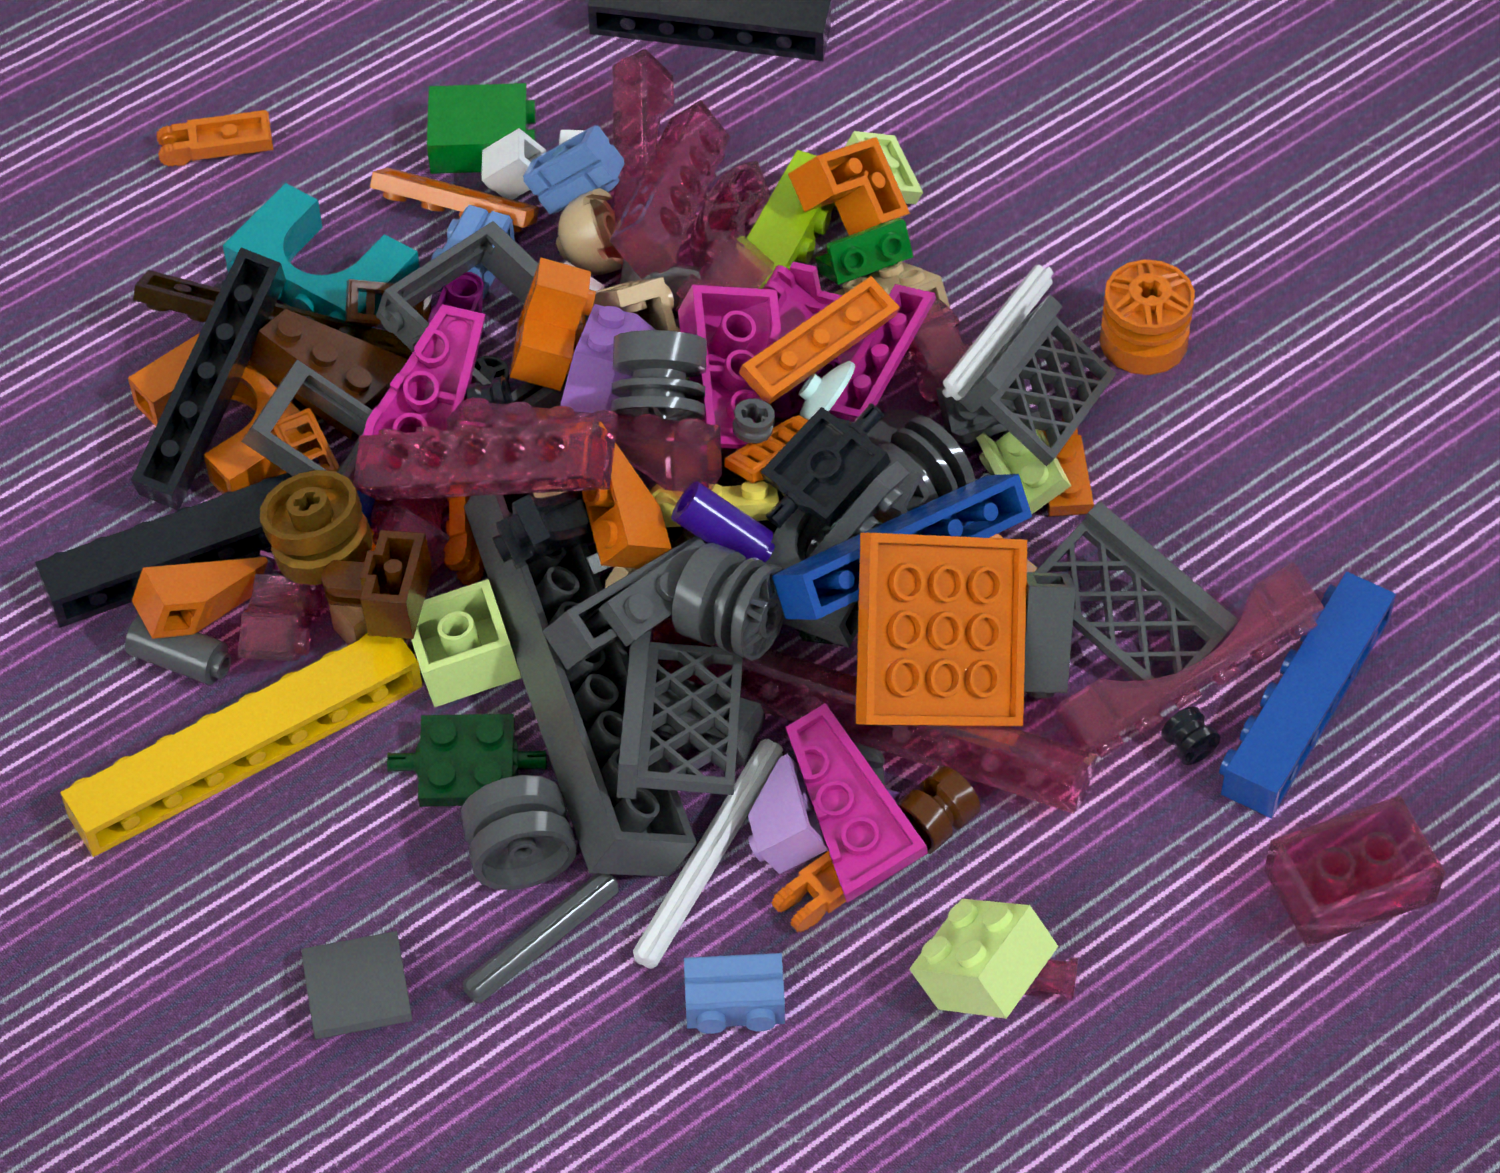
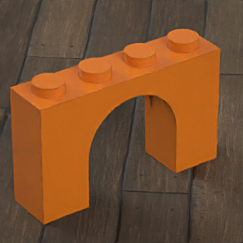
(232, 462)

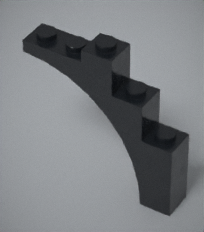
(546, 526)

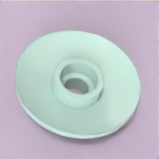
(826, 390)

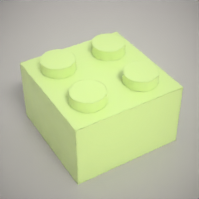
(463, 644)
(984, 957)

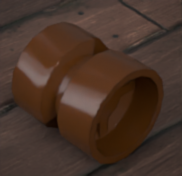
(939, 805)

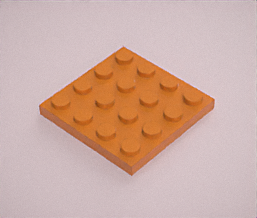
(941, 630)

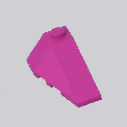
(736, 328)
(433, 376)

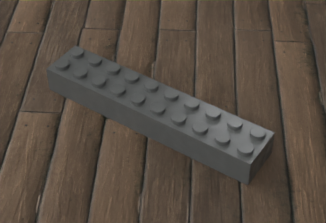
(580, 707)

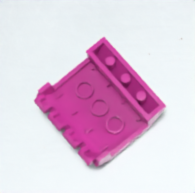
(875, 355)

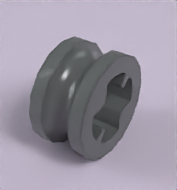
(763, 416)

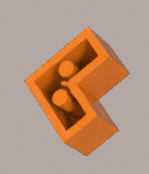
(856, 181)
(551, 324)

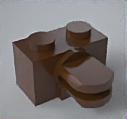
(385, 585)

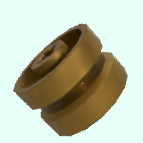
(314, 522)

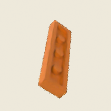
(440, 195)
(819, 340)

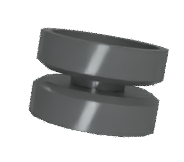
(518, 832)

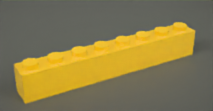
(240, 740)

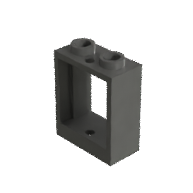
(322, 394)

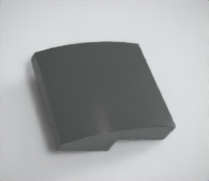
(356, 985)

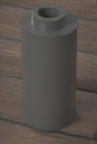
(189, 655)

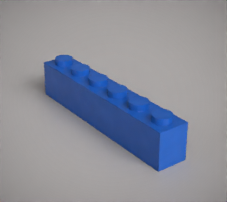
(832, 576)
(1306, 695)

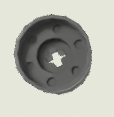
(659, 371)
(933, 452)
(728, 601)

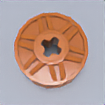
(1146, 317)

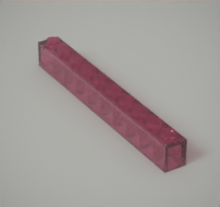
(985, 754)

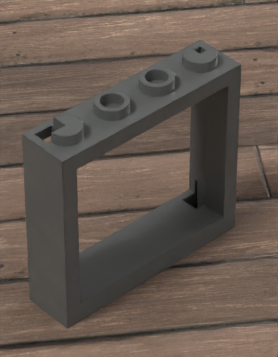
(505, 261)

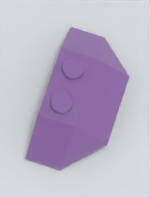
(591, 368)

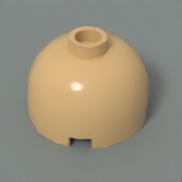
(586, 233)

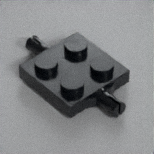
(825, 466)

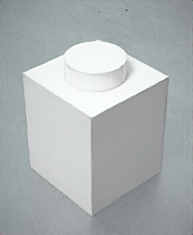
(507, 162)

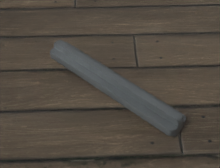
(540, 937)

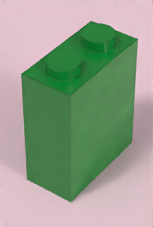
(471, 119)

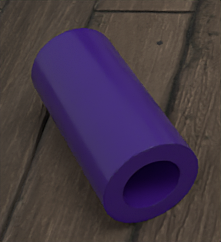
(722, 523)

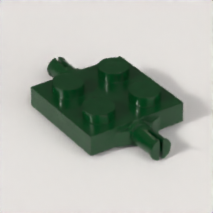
(463, 755)

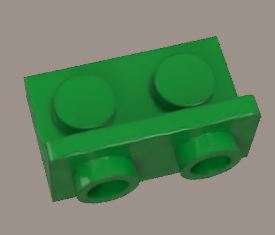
(866, 252)

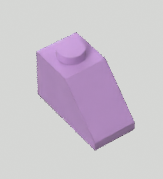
(785, 820)

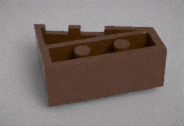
(342, 359)

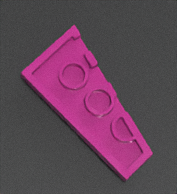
(855, 811)

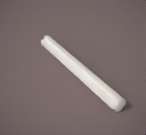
(997, 333)
(706, 855)

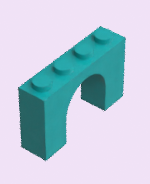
(286, 226)

